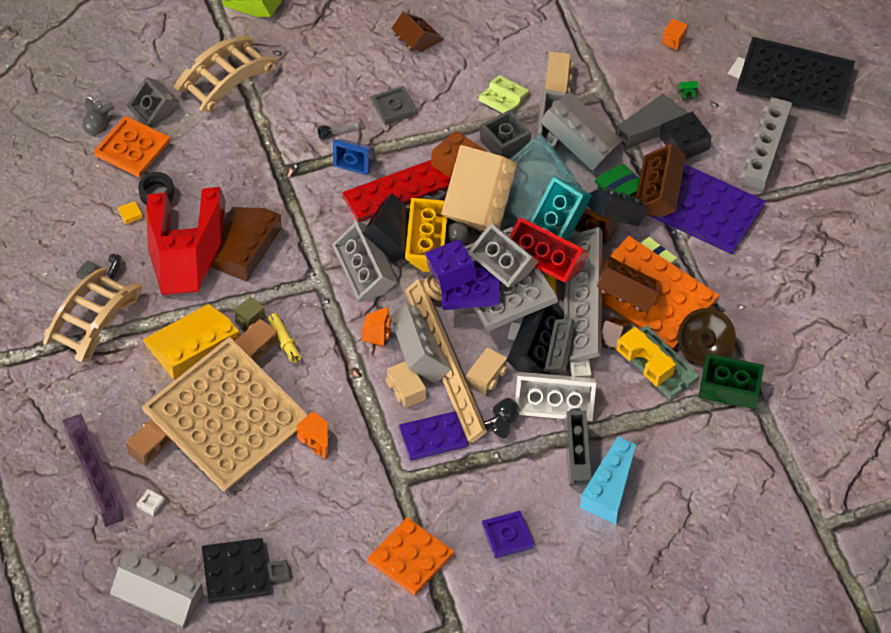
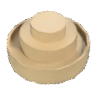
(432, 288)

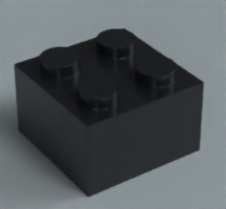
(686, 134)

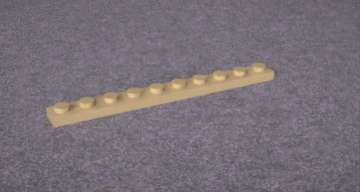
(454, 379)

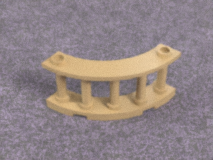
(216, 54)
(106, 314)

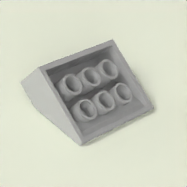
(580, 130)

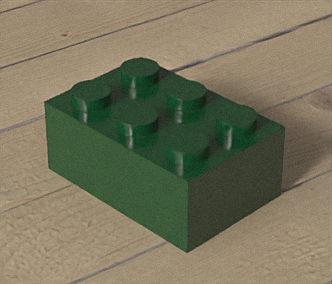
(731, 381)

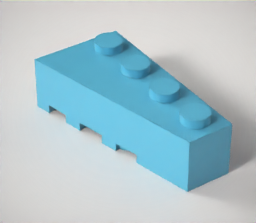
(608, 484)

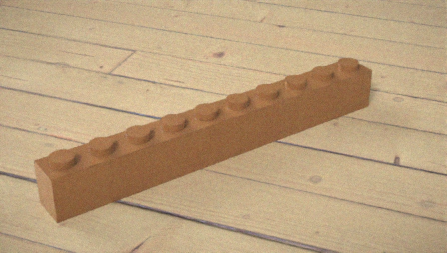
(152, 439)

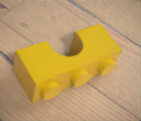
(635, 345)

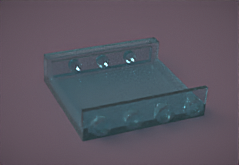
(533, 174)

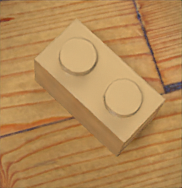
(486, 371)
(406, 385)

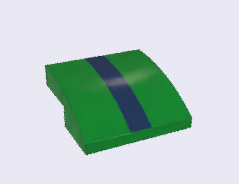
(619, 179)

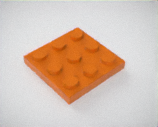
(132, 146)
(410, 556)

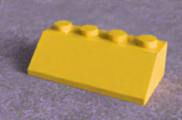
(425, 230)

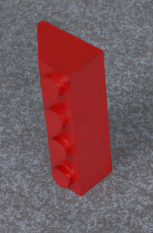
(554, 253)

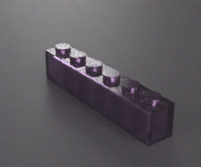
(93, 470)

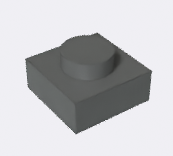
(87, 268)

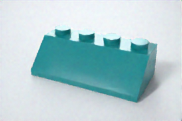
(561, 208)

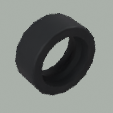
(152, 179)

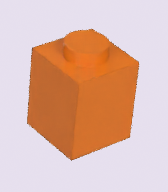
(674, 34)

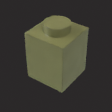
(249, 313)

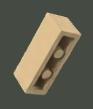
(557, 72)

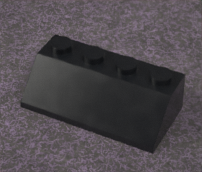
(533, 340)

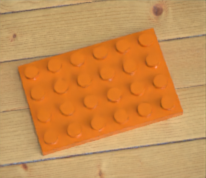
(677, 294)

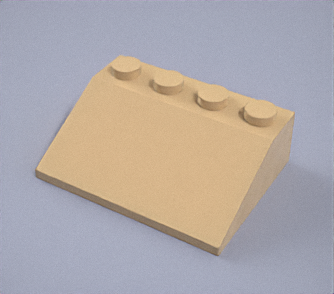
(479, 188)

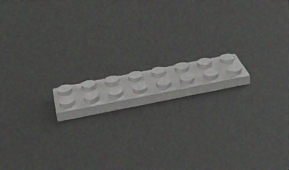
(584, 299)

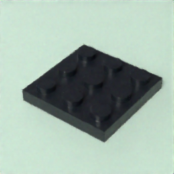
(235, 570)

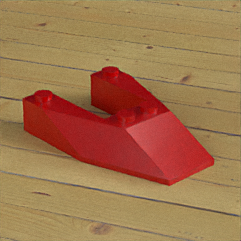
(184, 255)

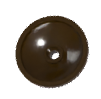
(703, 323)

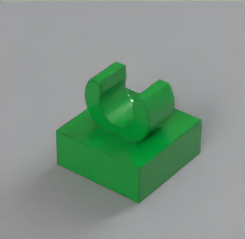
(687, 87)

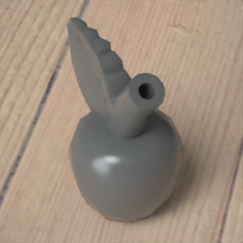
(94, 119)
(458, 231)

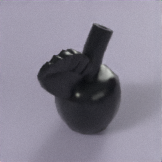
(505, 413)

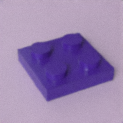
(507, 534)

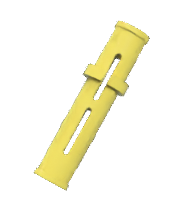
(287, 343)

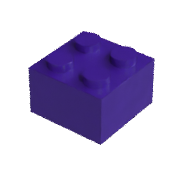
(451, 265)

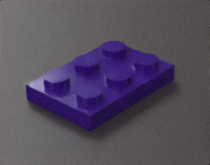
(432, 435)

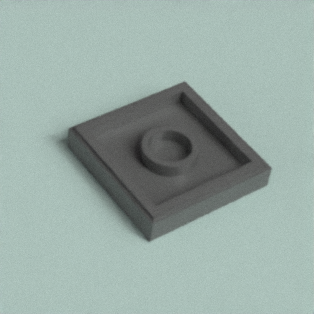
(394, 105)

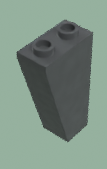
(648, 121)
(577, 447)

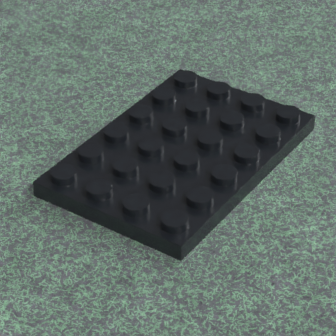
(796, 76)

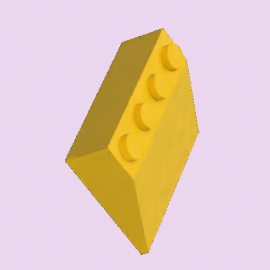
(190, 339)

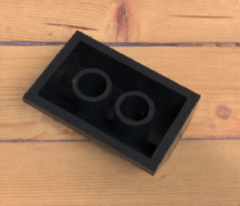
(617, 206)

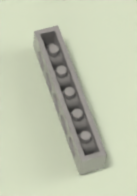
(766, 145)

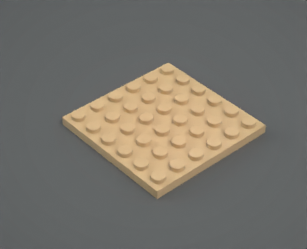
(225, 414)

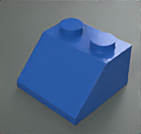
(353, 156)

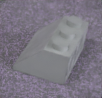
(502, 256)

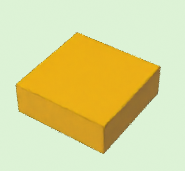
(130, 212)

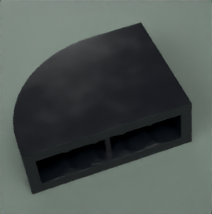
(389, 227)

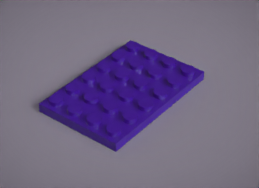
(713, 210)

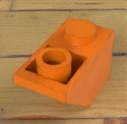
(377, 327)
(314, 432)

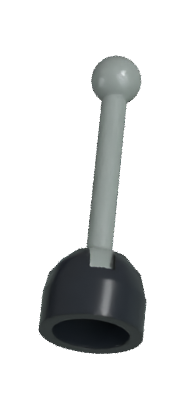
(325, 131)

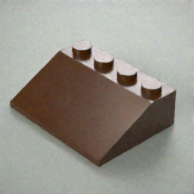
(246, 240)

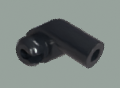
(115, 261)

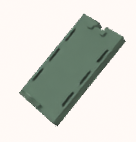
(683, 374)

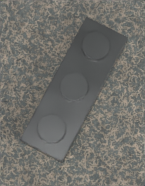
(560, 346)

